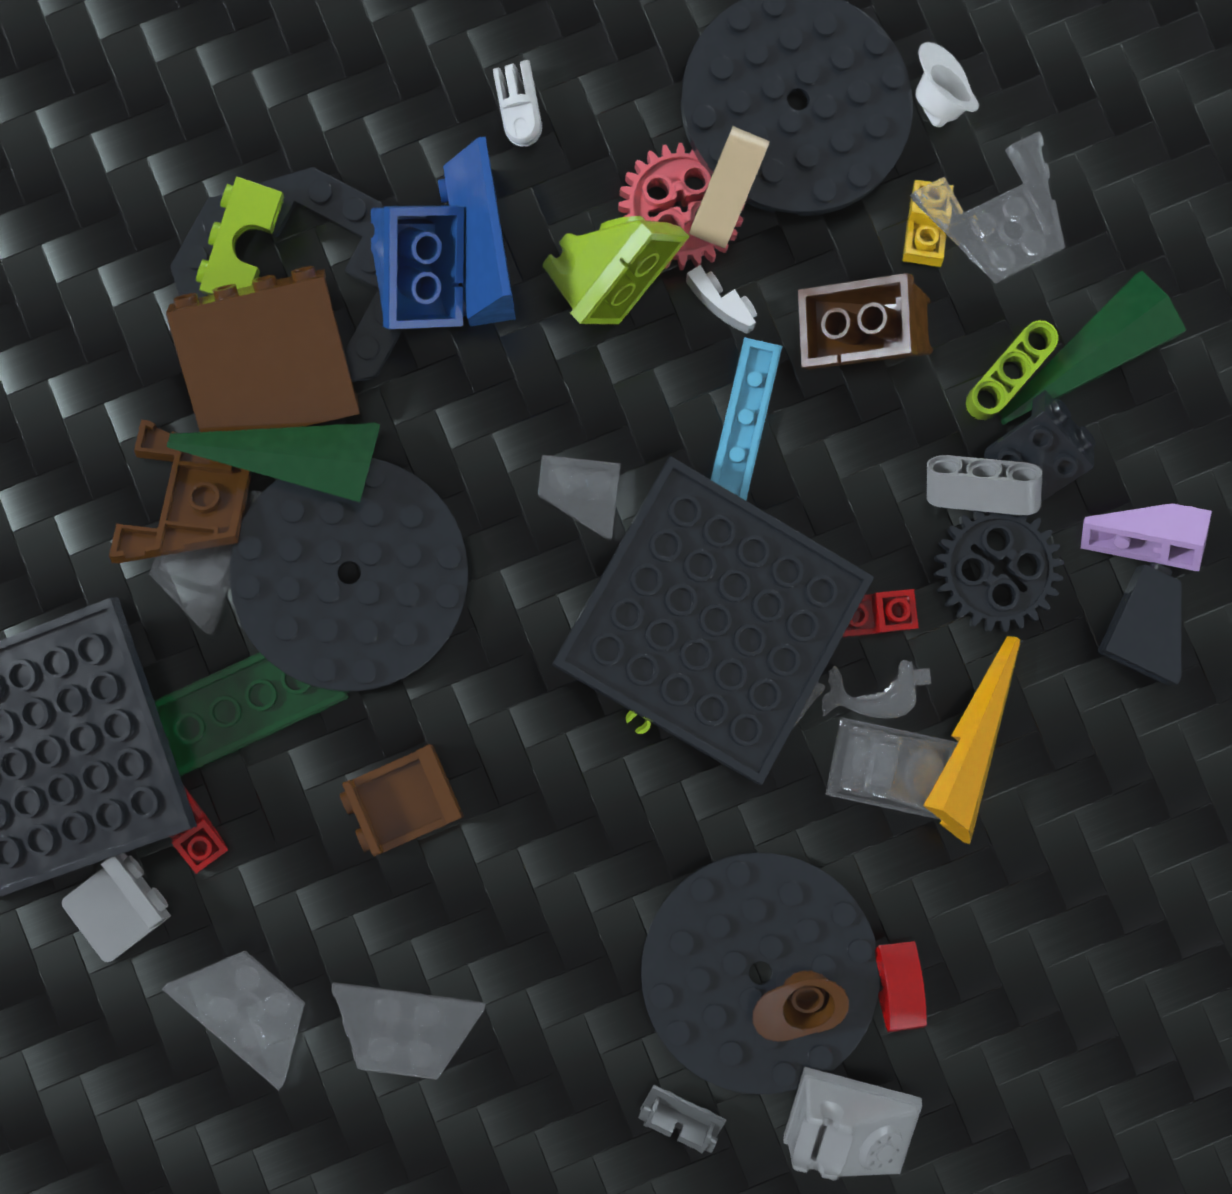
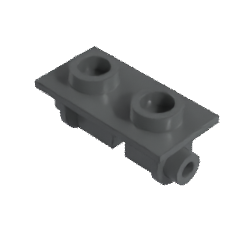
(698, 1125)

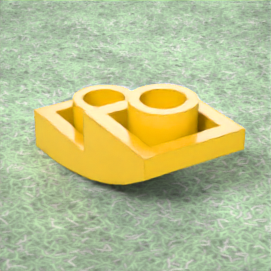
(923, 237)

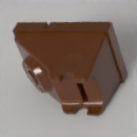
(863, 321)

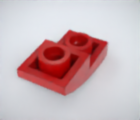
(884, 613)
(200, 844)
(903, 986)

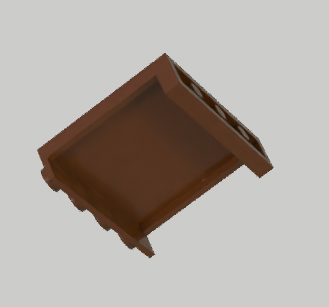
(263, 354)

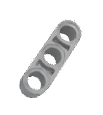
(984, 485)

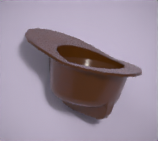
(800, 1007)

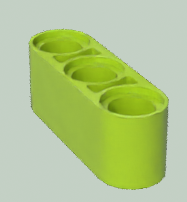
(1021, 354)

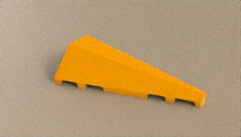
(963, 779)

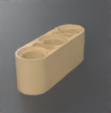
(729, 187)

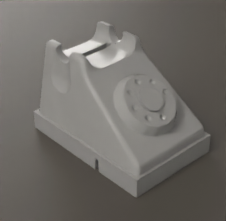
(849, 1126)

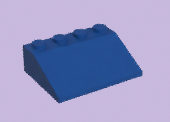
(485, 269)

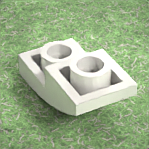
(730, 308)

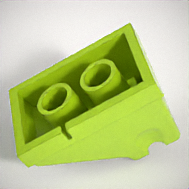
(612, 267)

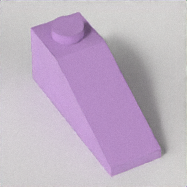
(1156, 534)

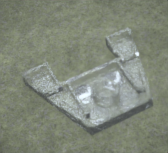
(1009, 229)

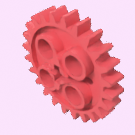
(669, 174)

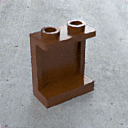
(401, 801)

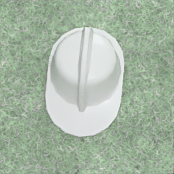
(943, 86)

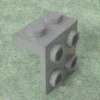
(116, 907)

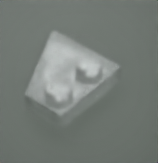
(582, 490)

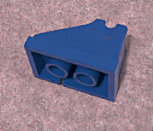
(419, 265)

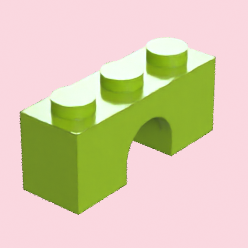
(247, 208)

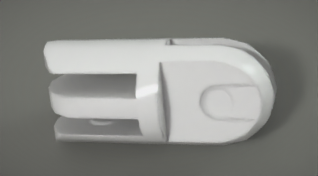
(520, 110)

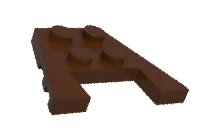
(199, 508)

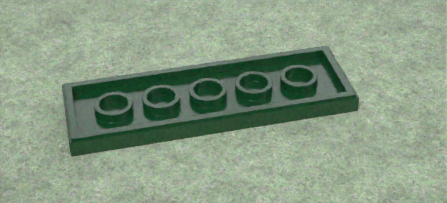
(236, 710)

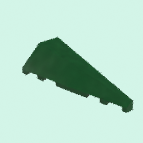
(1124, 329)
(315, 457)

